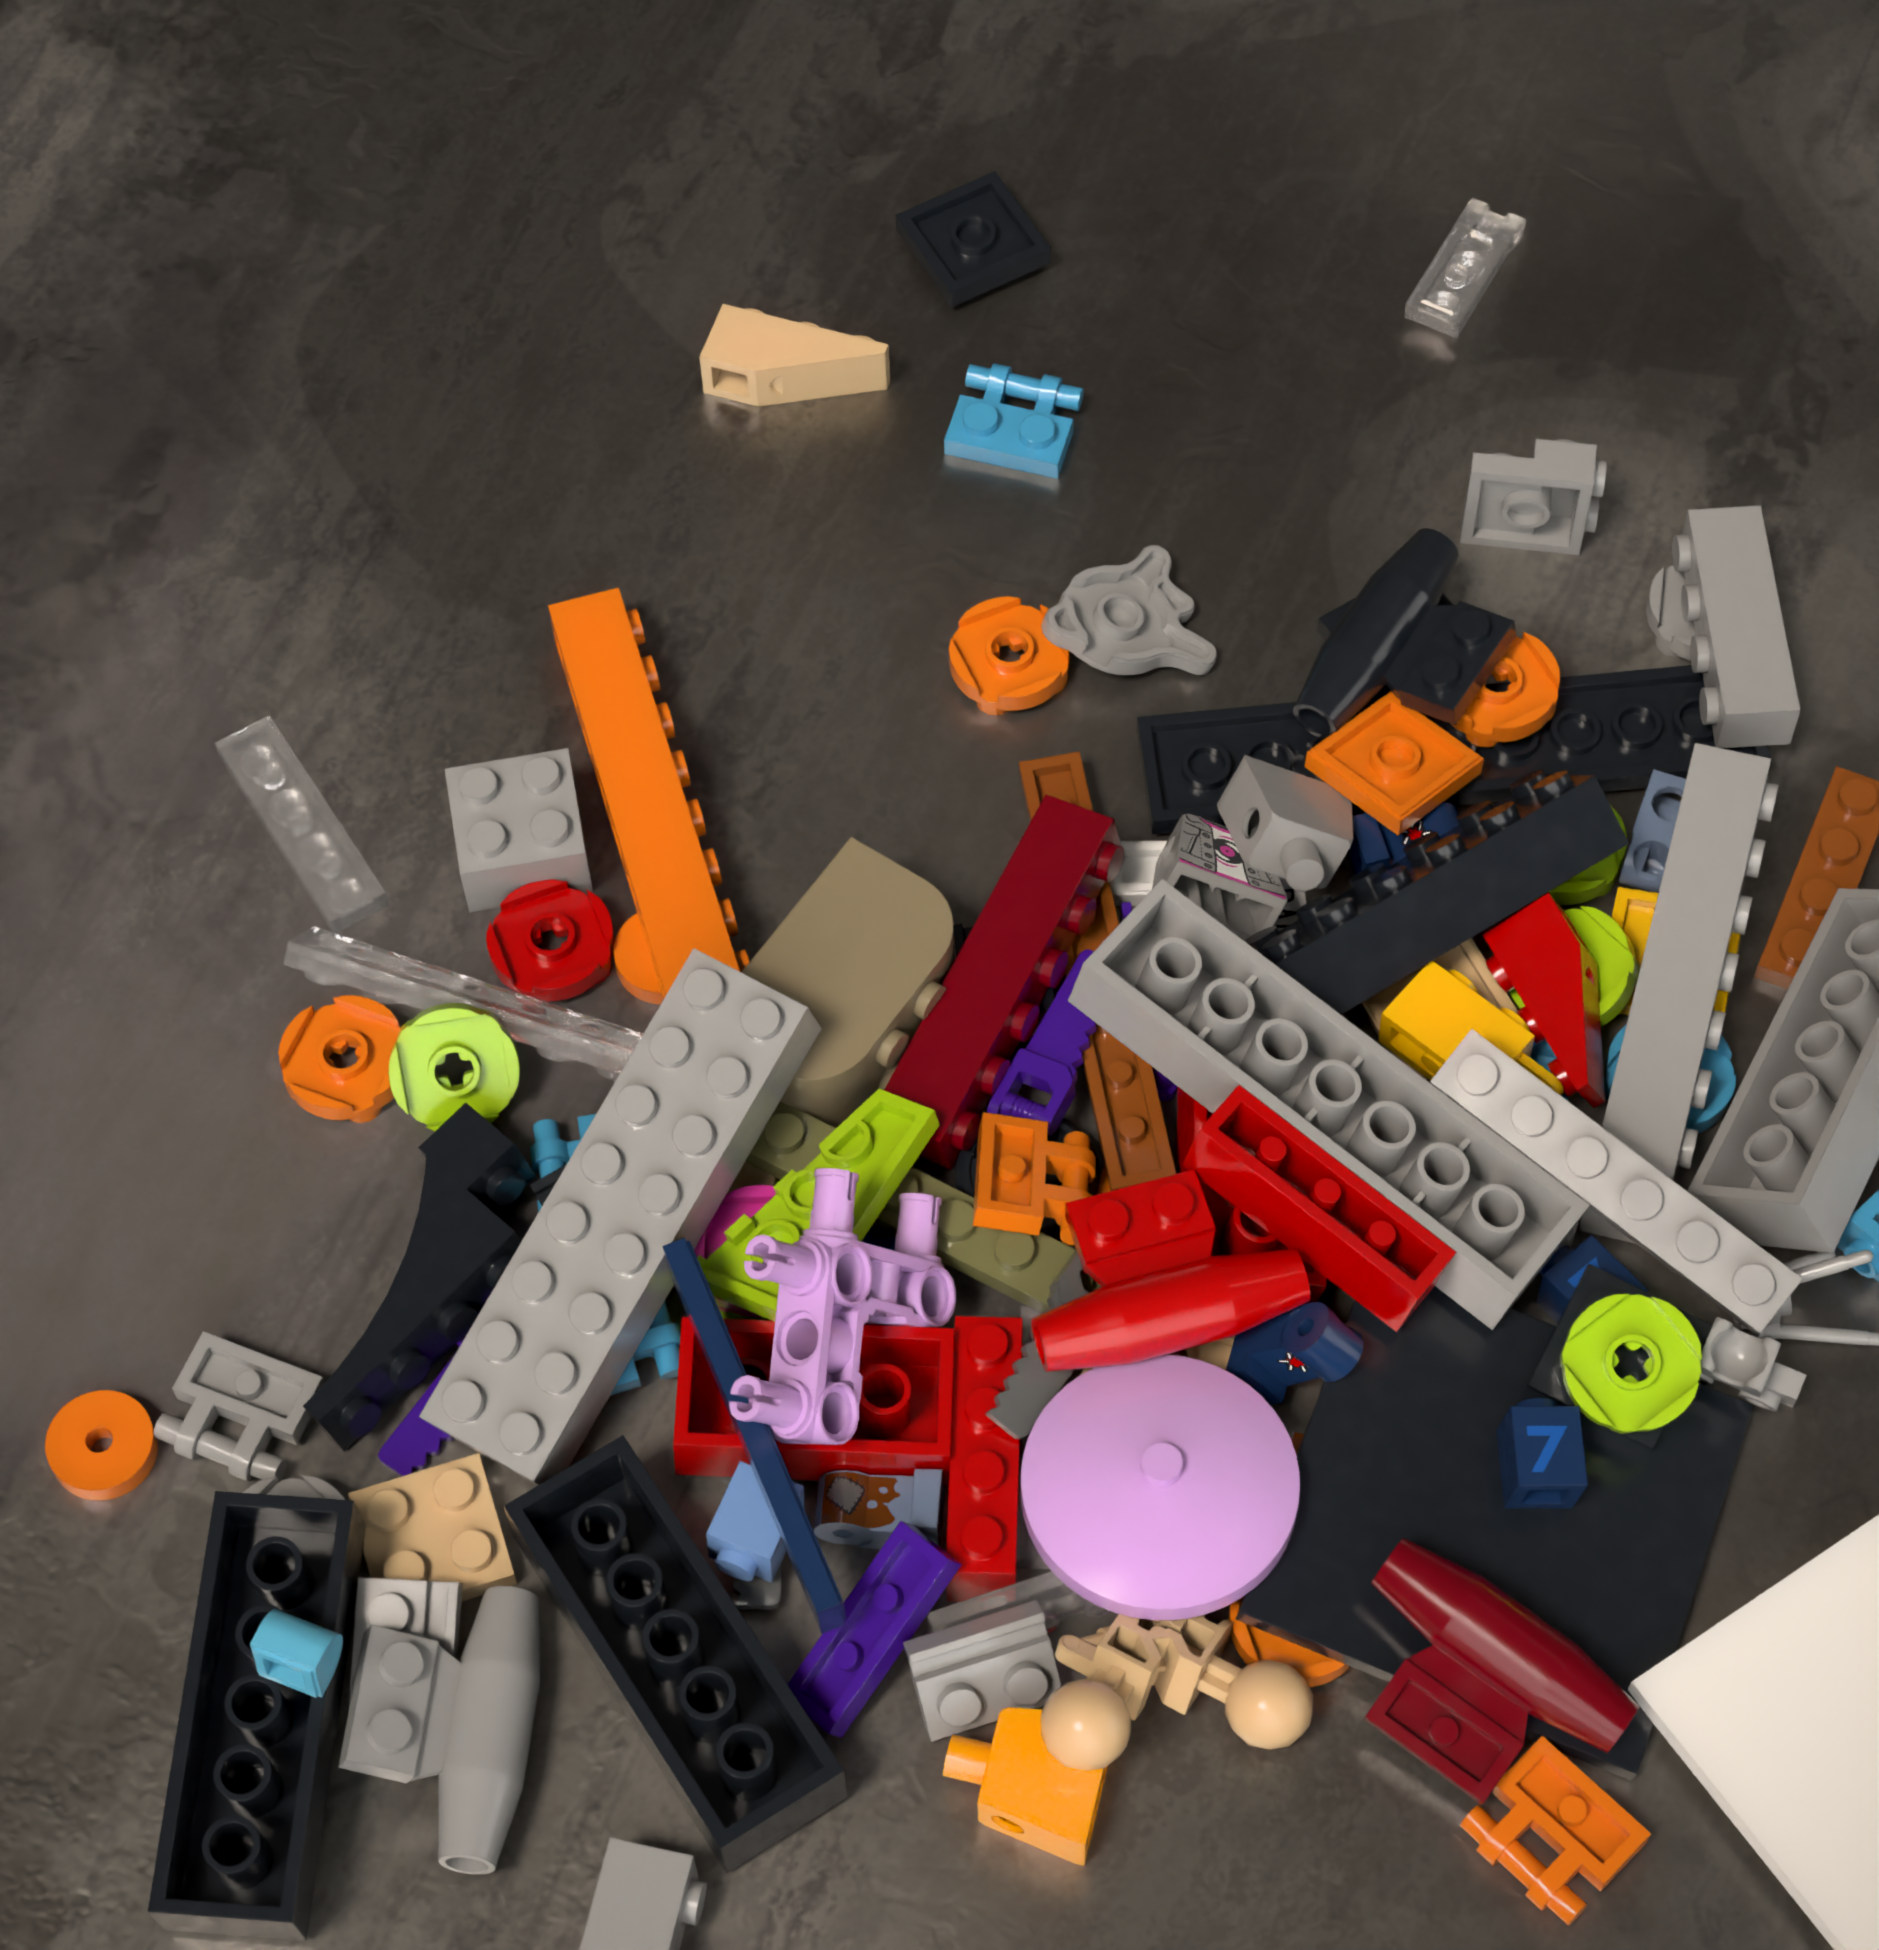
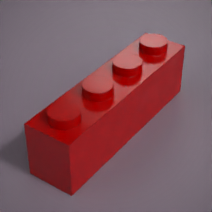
(1318, 1208)
(982, 1459)

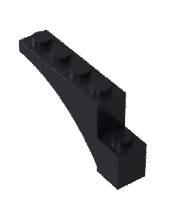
(443, 1279)

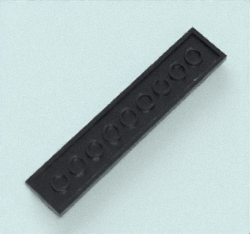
(1601, 727)

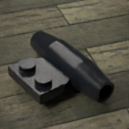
(1404, 640)

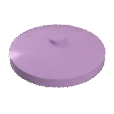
(1160, 1487)

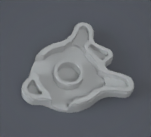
(1129, 619)

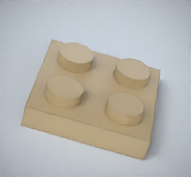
(436, 1528)

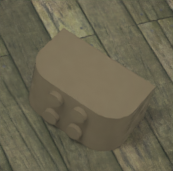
(869, 966)

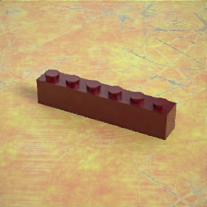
(1006, 969)

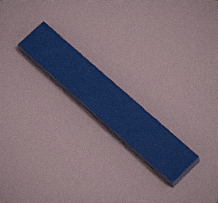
(756, 1439)

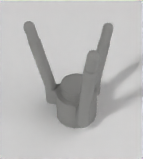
(1810, 1268)

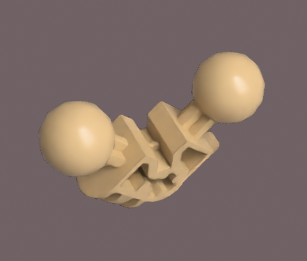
(1090, 1718)

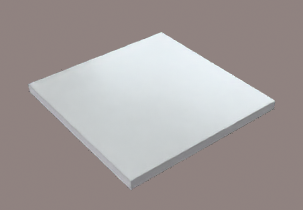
(1785, 1730)

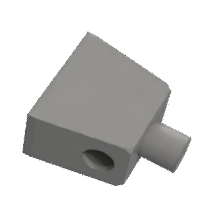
(1287, 823)

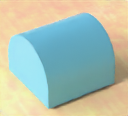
(296, 1652)

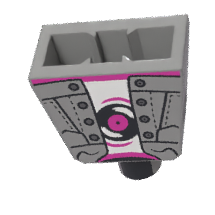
(1210, 872)

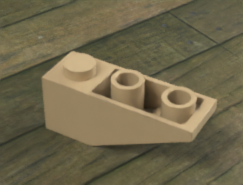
(786, 361)

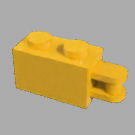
(1437, 1014)

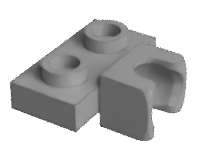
(1749, 1366)

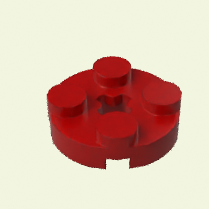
(558, 972)

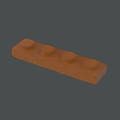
(1830, 860)

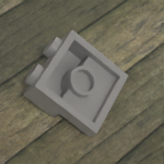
(1535, 500)

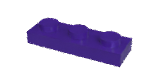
(879, 1617)

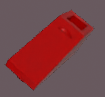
(1558, 984)

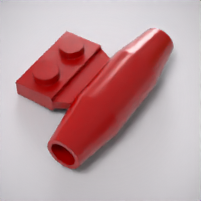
(1158, 1279)

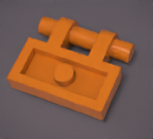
(1013, 1170)
(1570, 1816)

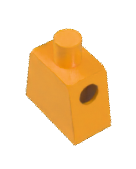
(1027, 1788)

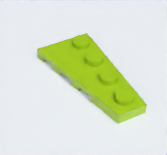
(874, 1141)

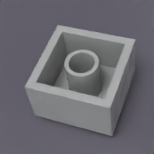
(516, 826)

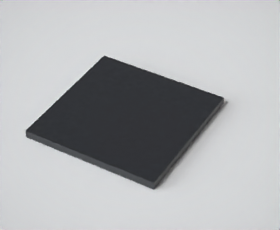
(1416, 1456)

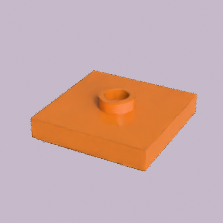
(1394, 763)

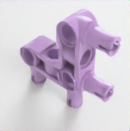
(824, 1299)

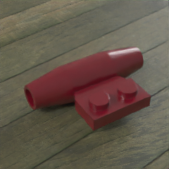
(1487, 1669)

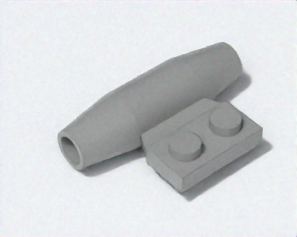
(466, 1721)

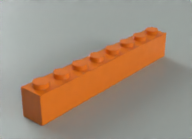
(643, 784)

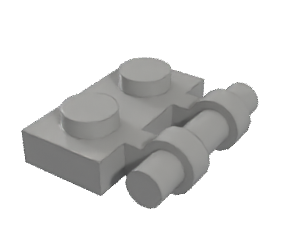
(243, 1388)

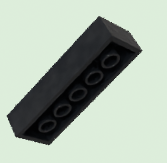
(1445, 888)
(676, 1653)
(246, 1749)

